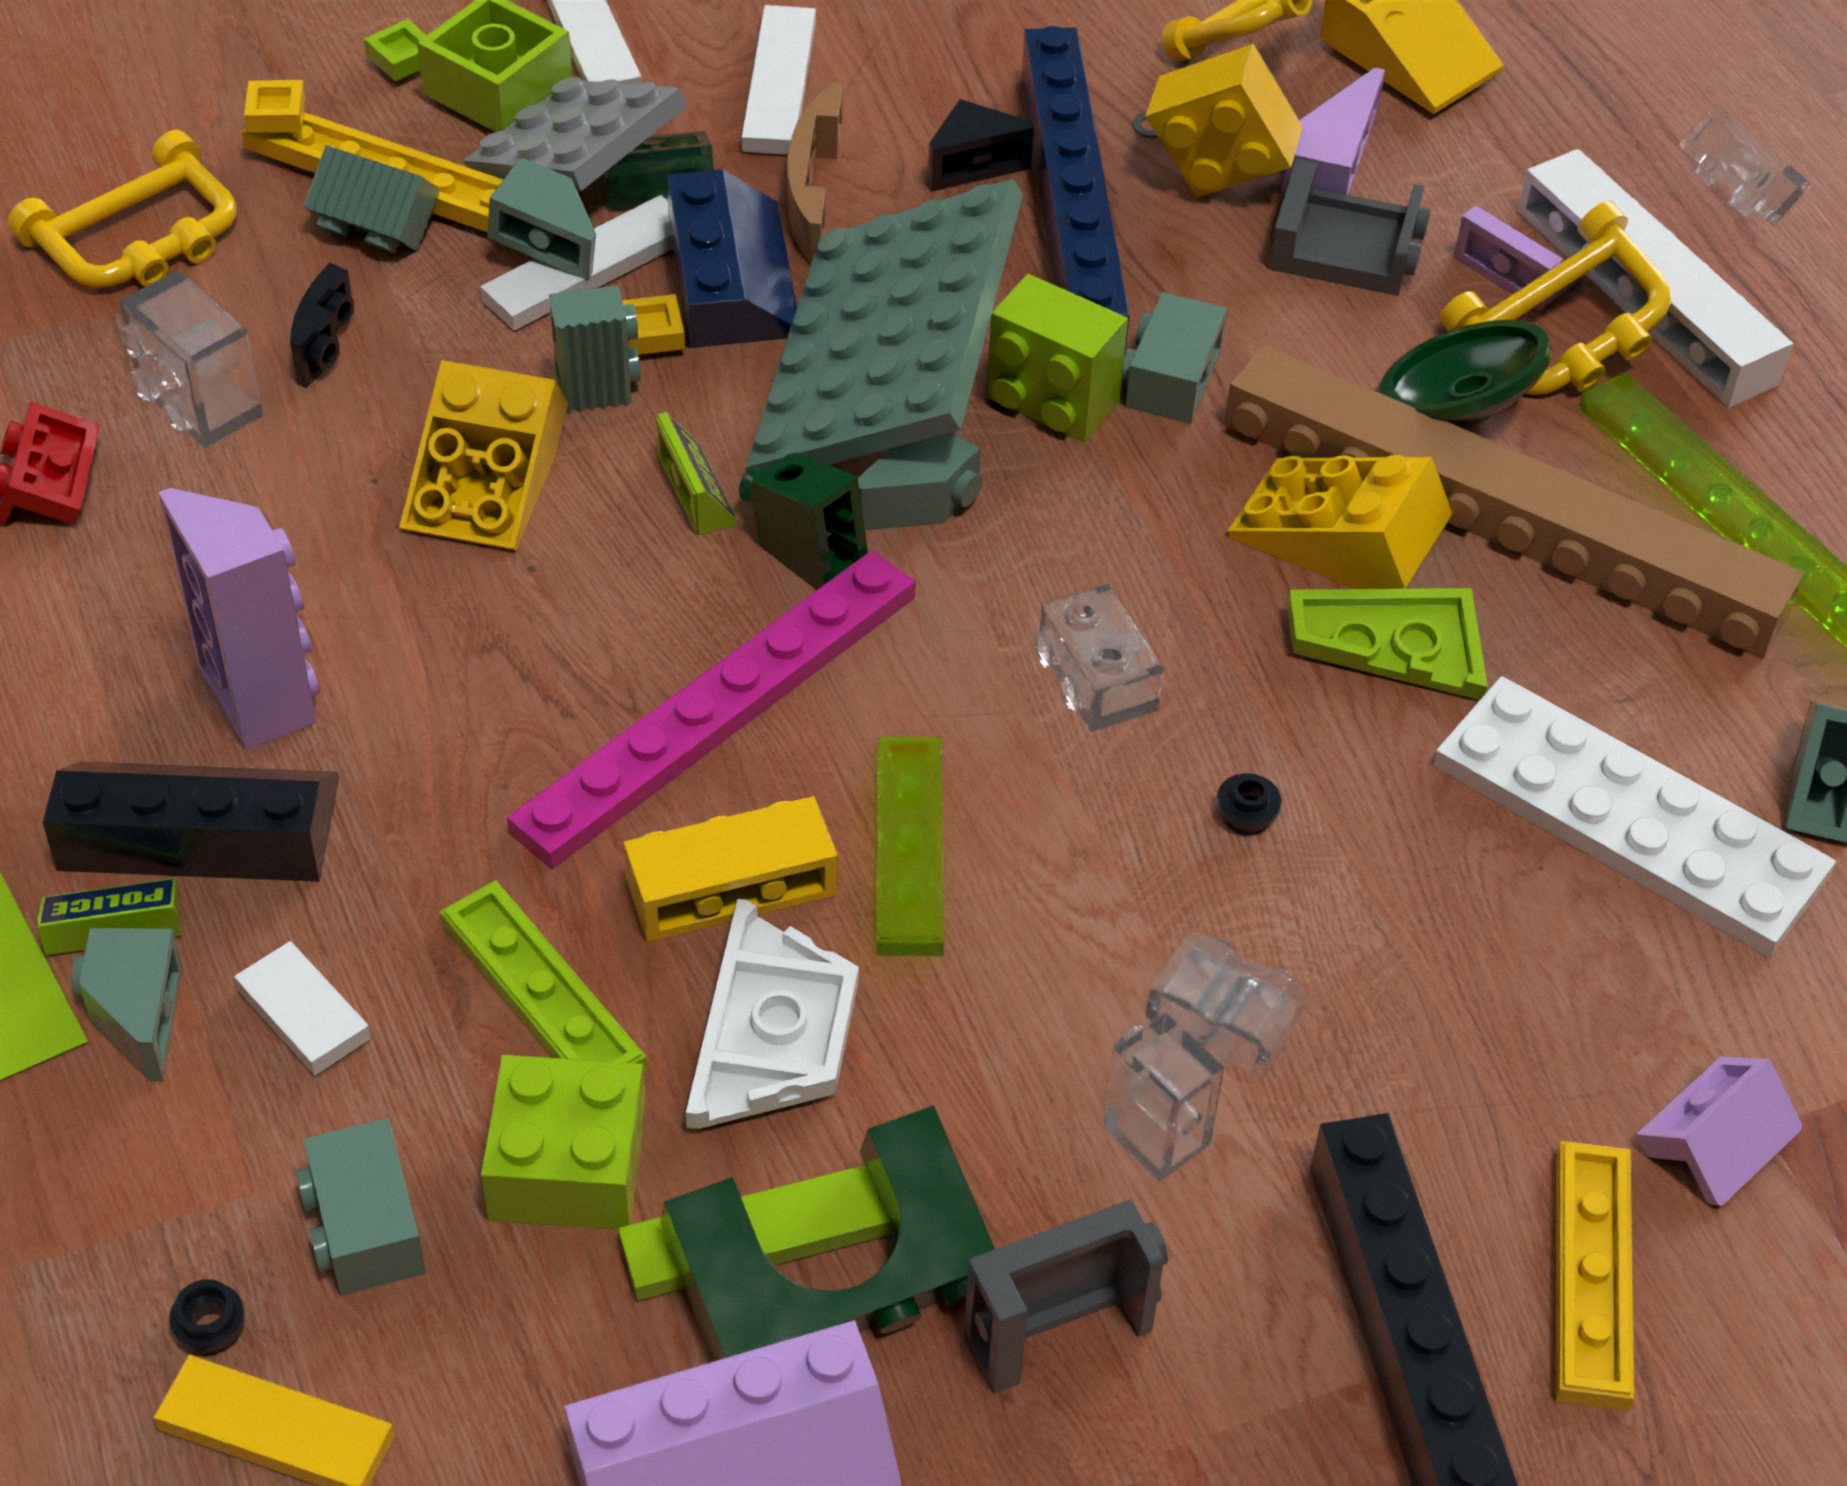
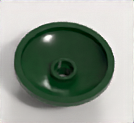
(1470, 370)

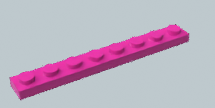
(709, 710)

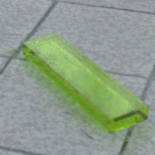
(910, 847)

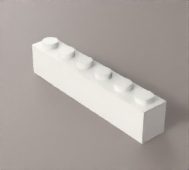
(1707, 323)

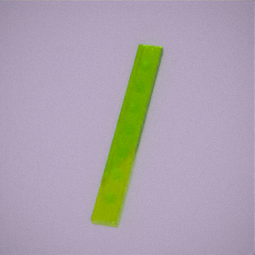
(1720, 493)

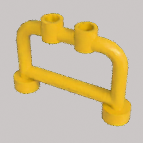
(1188, 37)
(177, 161)
(1627, 333)

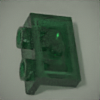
(644, 170)

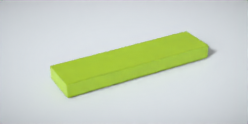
(535, 979)
(788, 1223)

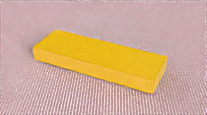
(273, 1425)

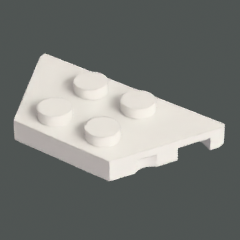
(772, 1023)

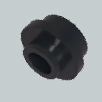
(1253, 814)
(202, 1299)

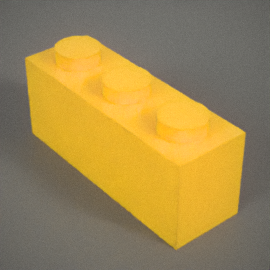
(699, 871)

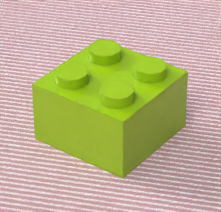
(493, 61)
(1056, 357)
(564, 1142)

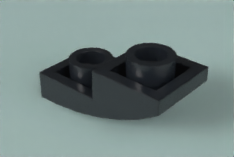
(315, 324)

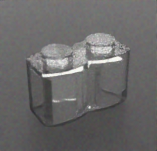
(1228, 1004)

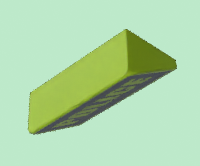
(692, 478)
(67, 917)

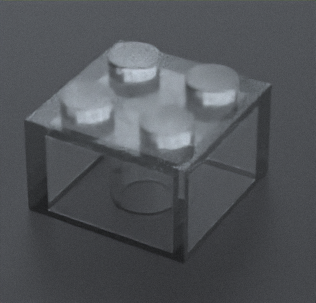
(190, 359)

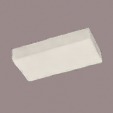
(302, 1008)

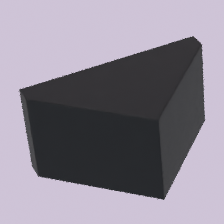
(978, 146)

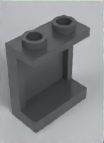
(1347, 236)
(1059, 1279)

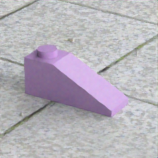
(1339, 133)

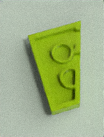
(1395, 633)

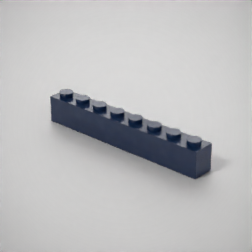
(1070, 169)

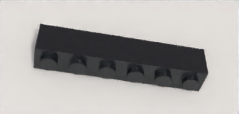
(1406, 1307)

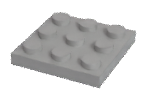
(580, 128)

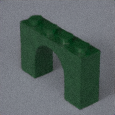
(752, 1305)

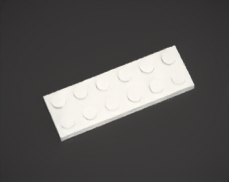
(1635, 815)

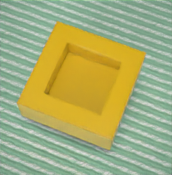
(274, 106)
(658, 324)

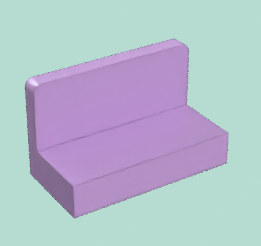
(1503, 253)
(1724, 1125)

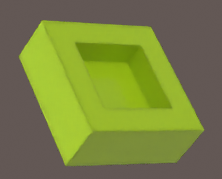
(395, 49)

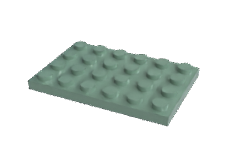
(889, 330)

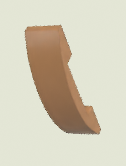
(814, 136)

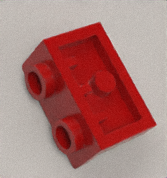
(46, 463)

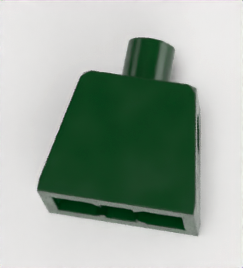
(807, 516)

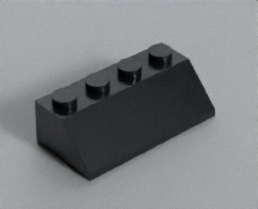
(190, 820)

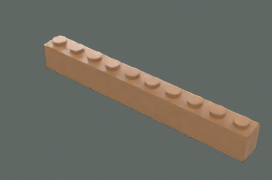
(1525, 502)

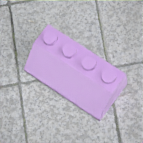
(242, 613)
(758, 1418)

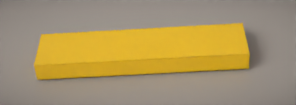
(1594, 1277)

